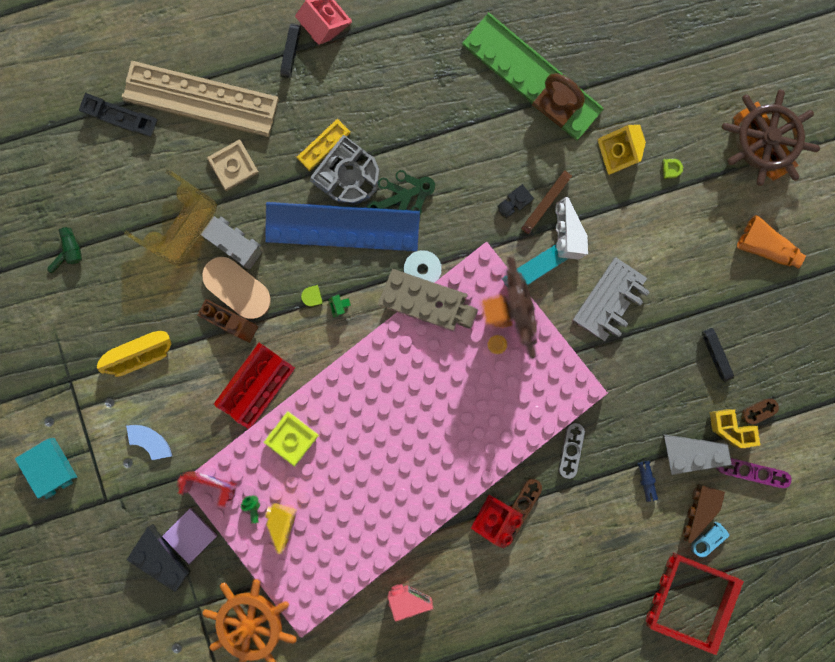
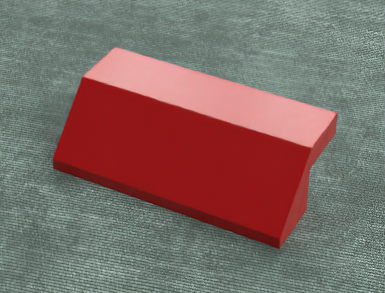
(254, 385)

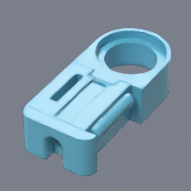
(712, 539)

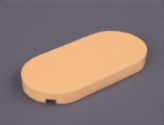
(236, 288)

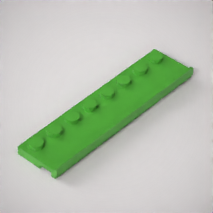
(523, 68)

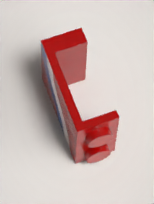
(228, 488)

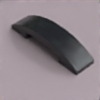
(117, 115)

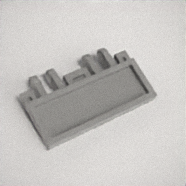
(609, 298)

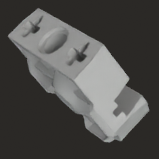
(348, 179)

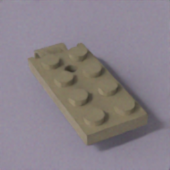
(419, 298)

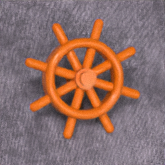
(248, 625)

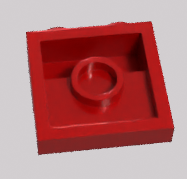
(497, 522)

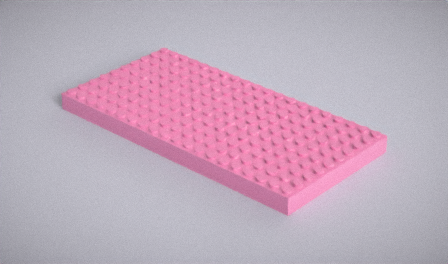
(405, 441)

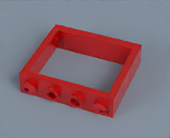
(723, 614)

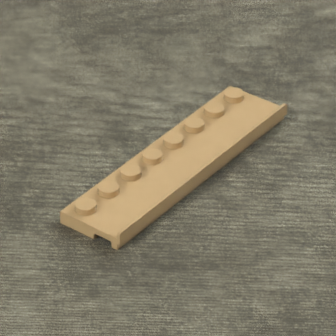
(200, 99)

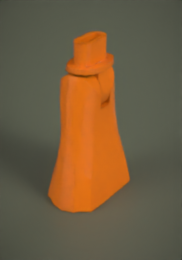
(768, 243)

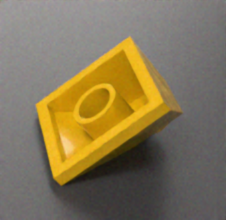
(622, 148)
(280, 524)

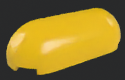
(135, 354)

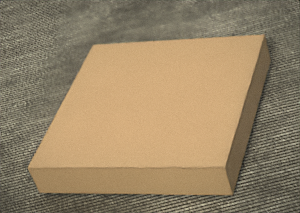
(232, 165)

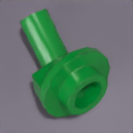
(251, 504)

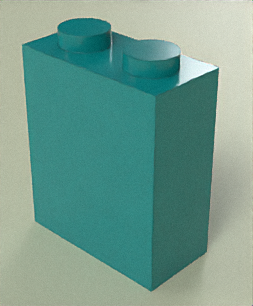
(46, 468)

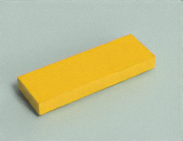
(322, 145)

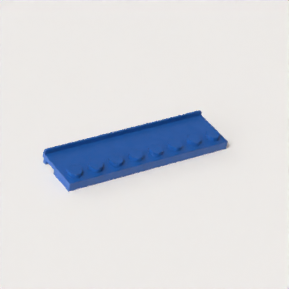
(342, 226)

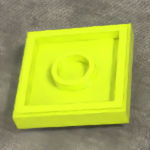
(291, 438)

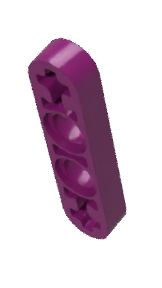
(753, 473)

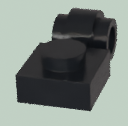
(519, 198)

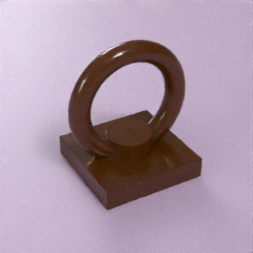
(559, 99)

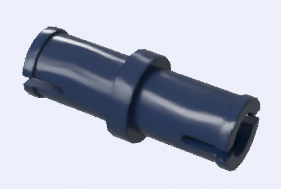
(647, 481)

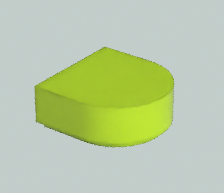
(672, 168)
(311, 296)

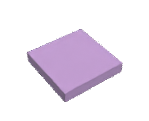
(189, 536)

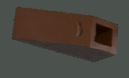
(228, 320)
(705, 507)

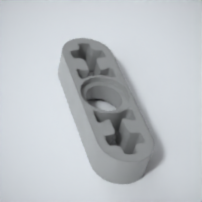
(568, 435)

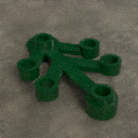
(404, 195)

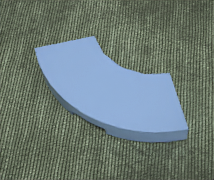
(150, 440)

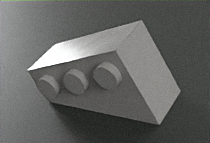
(232, 241)
(694, 454)

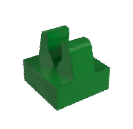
(337, 305)

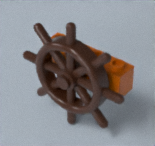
(768, 138)
(517, 308)

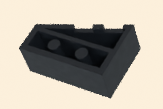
(158, 559)

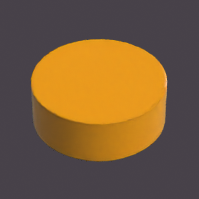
(497, 344)

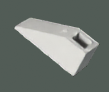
(572, 237)

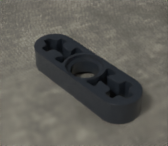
(290, 50)
(717, 355)

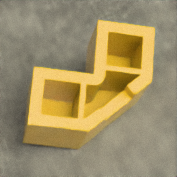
(725, 426)

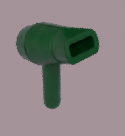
(70, 250)

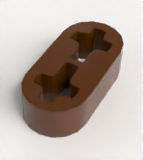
(762, 415)

